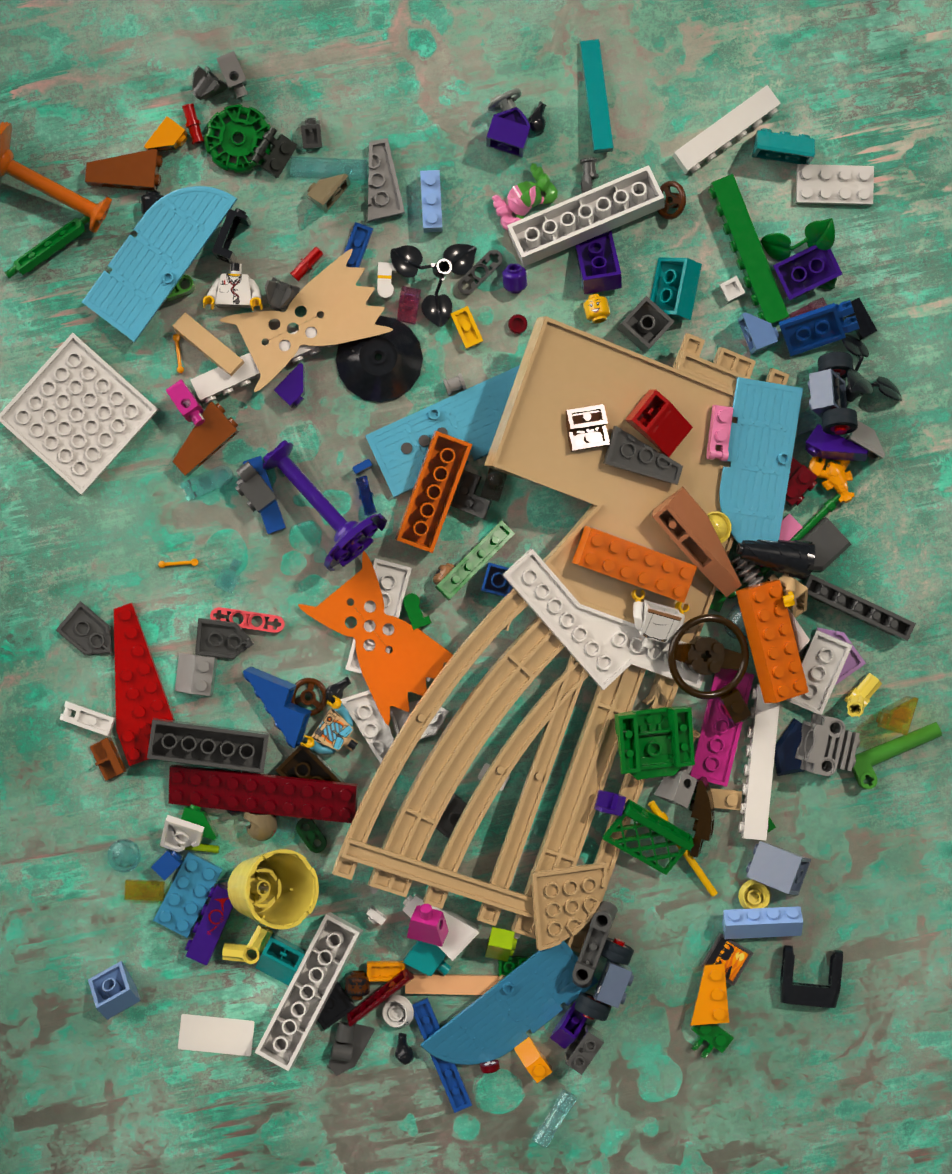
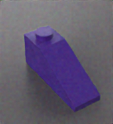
(833, 447)

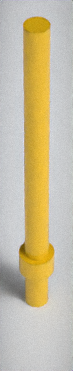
(690, 859)

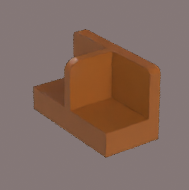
(108, 758)

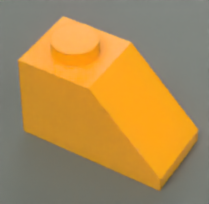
(533, 1060)

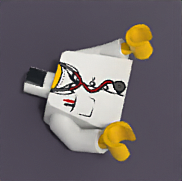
(234, 290)

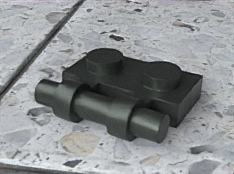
(278, 155)

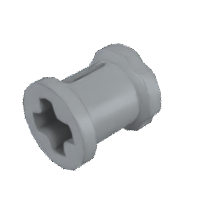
(454, 384)

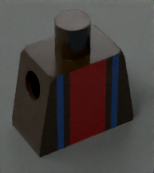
(735, 707)

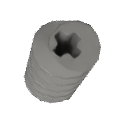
(747, 572)

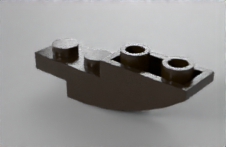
(703, 810)

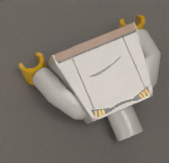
(655, 620)

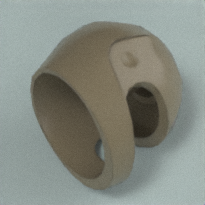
(262, 825)

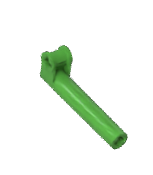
(890, 749)

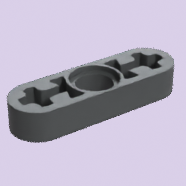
(493, 265)

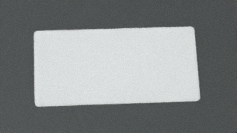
(216, 1035)

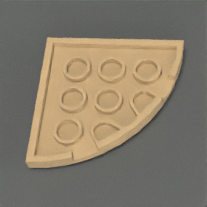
(565, 901)

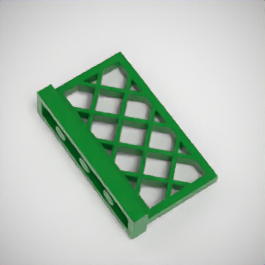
(660, 827)

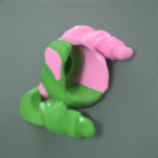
(525, 196)

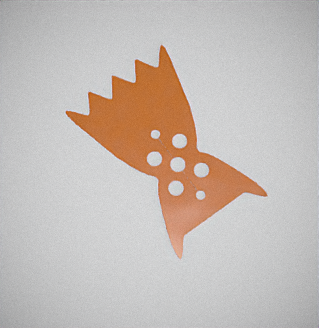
(386, 674)

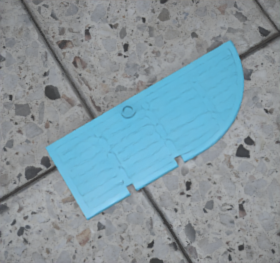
(158, 257)
(466, 416)
(759, 458)

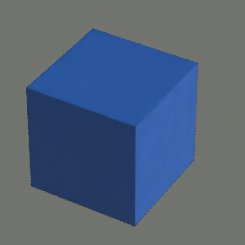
(495, 582)

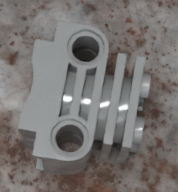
(827, 746)

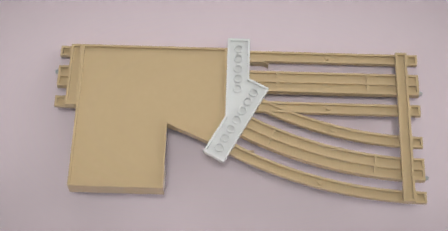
(574, 611)

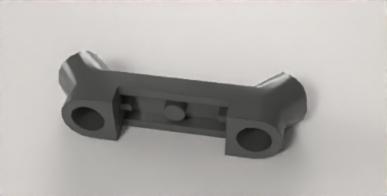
(594, 944)

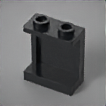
(227, 233)

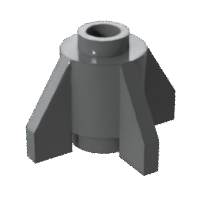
(206, 84)
(279, 293)

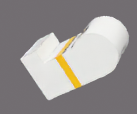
(384, 282)

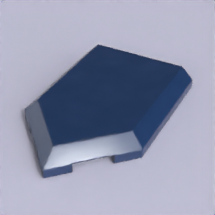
(786, 750)

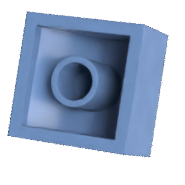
(757, 333)
(113, 990)

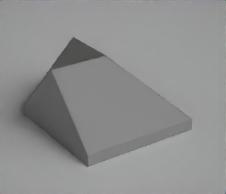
(867, 439)

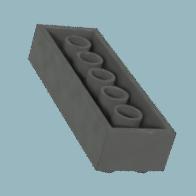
(208, 745)

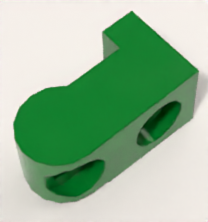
(414, 612)

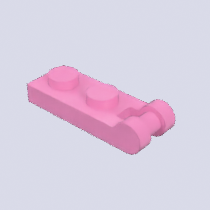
(719, 432)

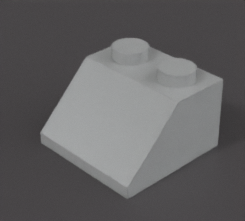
(196, 674)

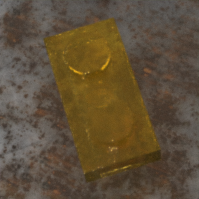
(144, 890)

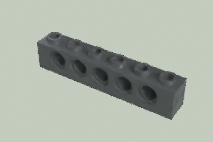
(859, 608)

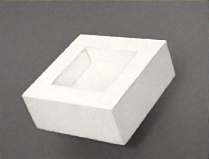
(732, 289)
(376, 916)

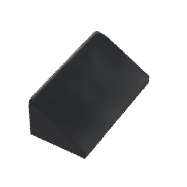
(864, 321)

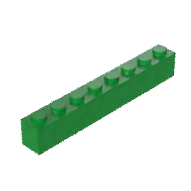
(748, 250)

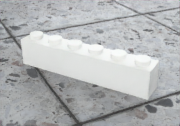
(726, 130)

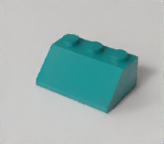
(783, 147)
(676, 286)

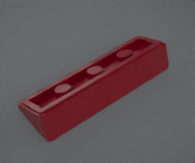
(379, 997)

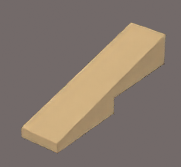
(207, 344)

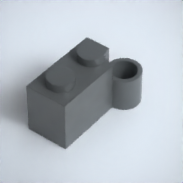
(254, 488)

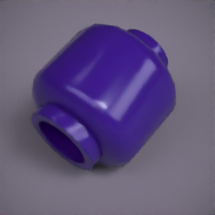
(514, 278)

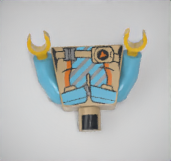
(333, 731)

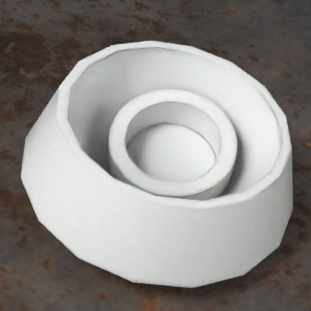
(398, 1011)

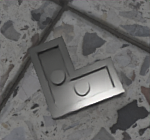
(465, 496)

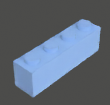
(762, 922)

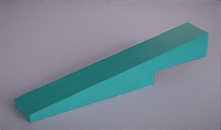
(596, 96)

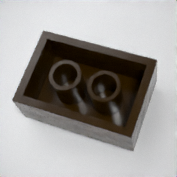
(308, 765)

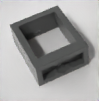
(580, 1055)

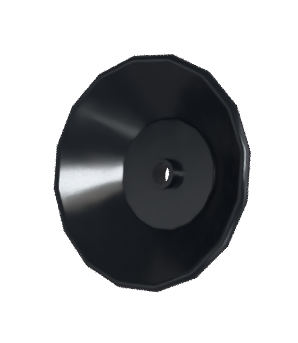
(384, 378)

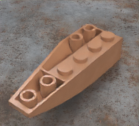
(697, 538)

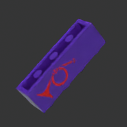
(211, 926)

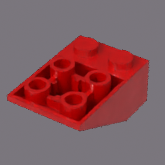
(659, 422)

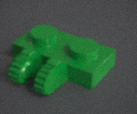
(714, 1035)

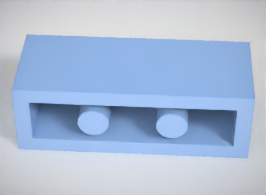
(431, 201)

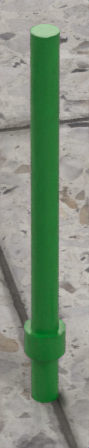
(829, 506)

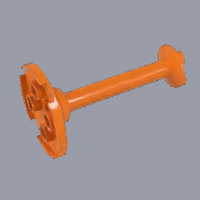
(95, 212)

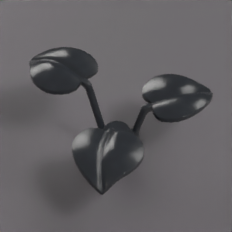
(456, 258)
(857, 383)

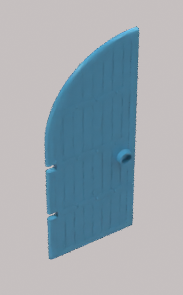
(509, 1009)

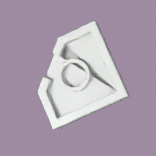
(180, 834)

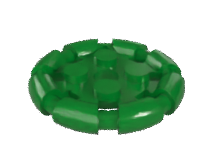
(226, 135)

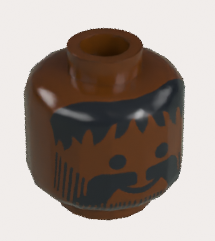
(357, 985)

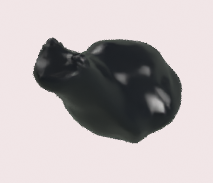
(537, 120)
(336, 689)
(403, 1051)

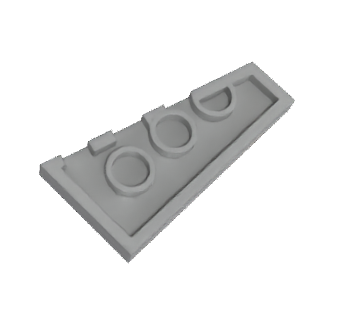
(383, 187)

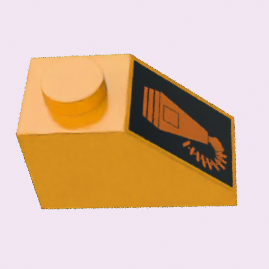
(167, 136)

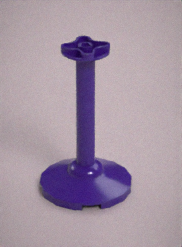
(351, 536)

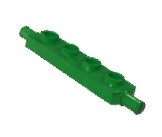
(49, 246)

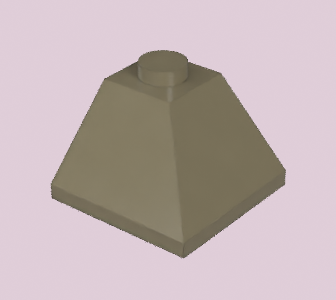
(328, 191)

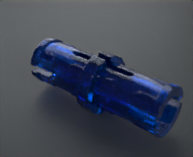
(366, 495)

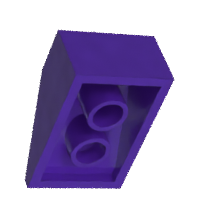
(599, 264)
(807, 271)

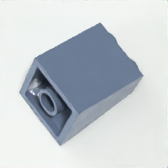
(778, 868)

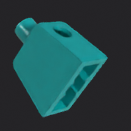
(427, 958)

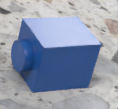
(167, 864)

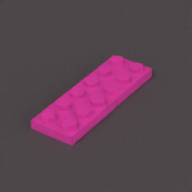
(718, 737)

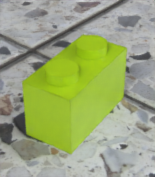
(500, 944)

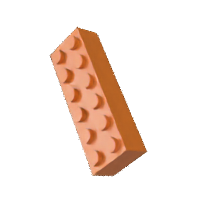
(433, 491)
(634, 564)
(772, 641)

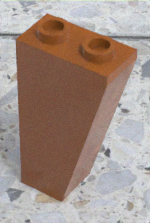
(126, 171)
(205, 439)

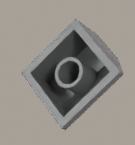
(645, 324)

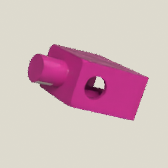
(186, 402)
(428, 925)

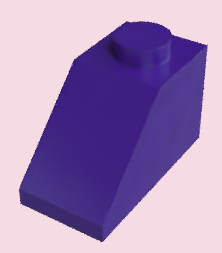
(293, 386)
(568, 1027)

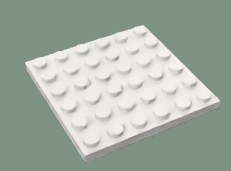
(77, 413)

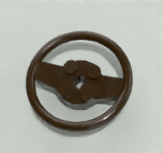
(716, 658)

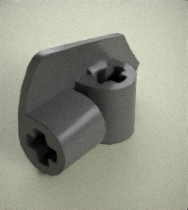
(348, 1046)

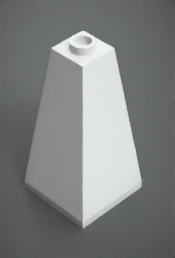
(460, 929)

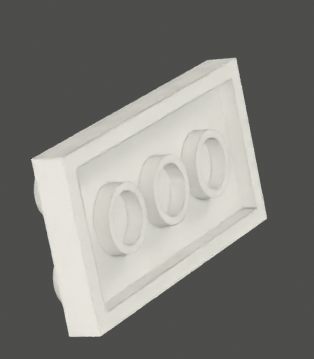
(834, 184)
(821, 670)

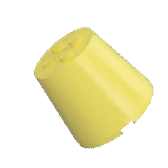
(285, 893)

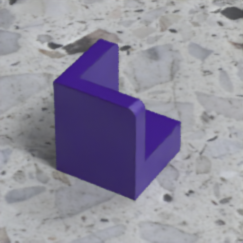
(610, 802)

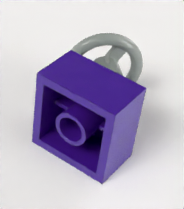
(510, 128)

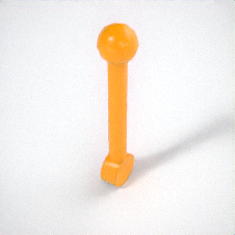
(176, 338)
(194, 562)

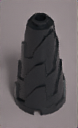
(780, 555)

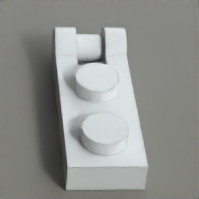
(88, 718)

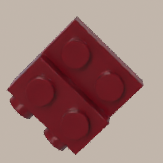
(799, 481)

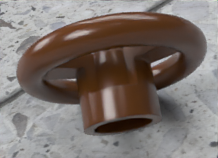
(672, 200)
(311, 682)

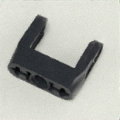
(806, 993)

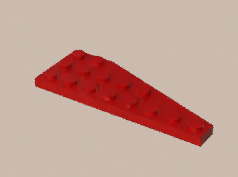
(137, 686)

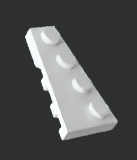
(370, 722)

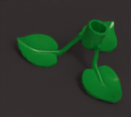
(817, 233)

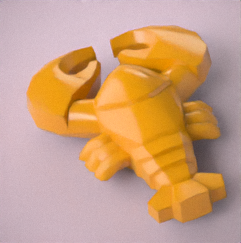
(835, 476)

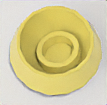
(721, 525)
(754, 895)

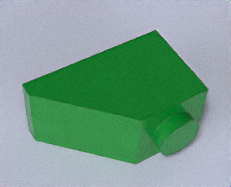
(200, 817)

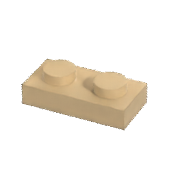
(726, 798)

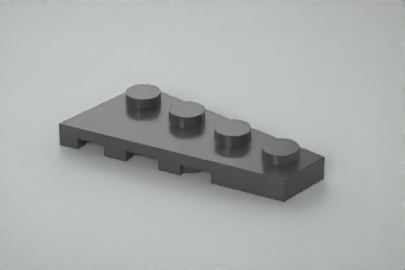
(637, 457)

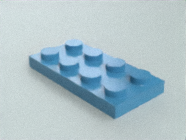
(188, 894)

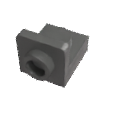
(311, 133)

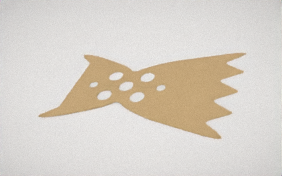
(344, 318)

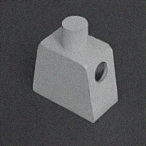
(230, 66)
(677, 788)

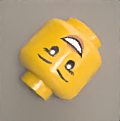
(596, 308)

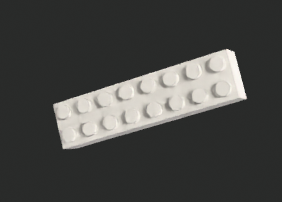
(586, 216)
(308, 991)

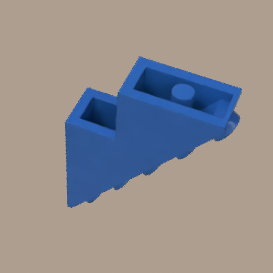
(277, 699)

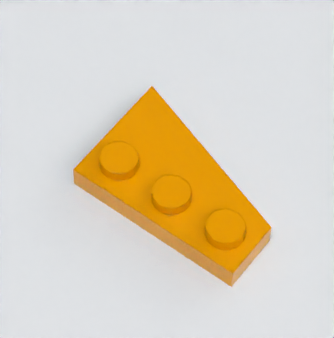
(712, 1000)

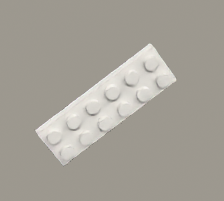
(393, 584)

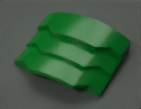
(655, 741)

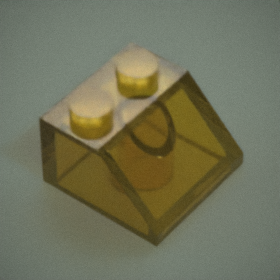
(898, 715)

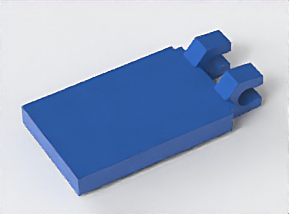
(818, 327)

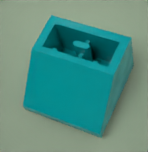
(280, 959)

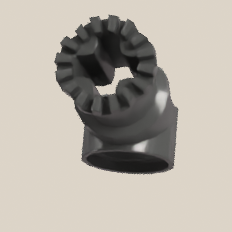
(589, 173)

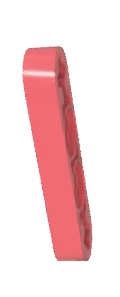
(248, 616)

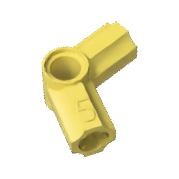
(860, 696)
(238, 952)

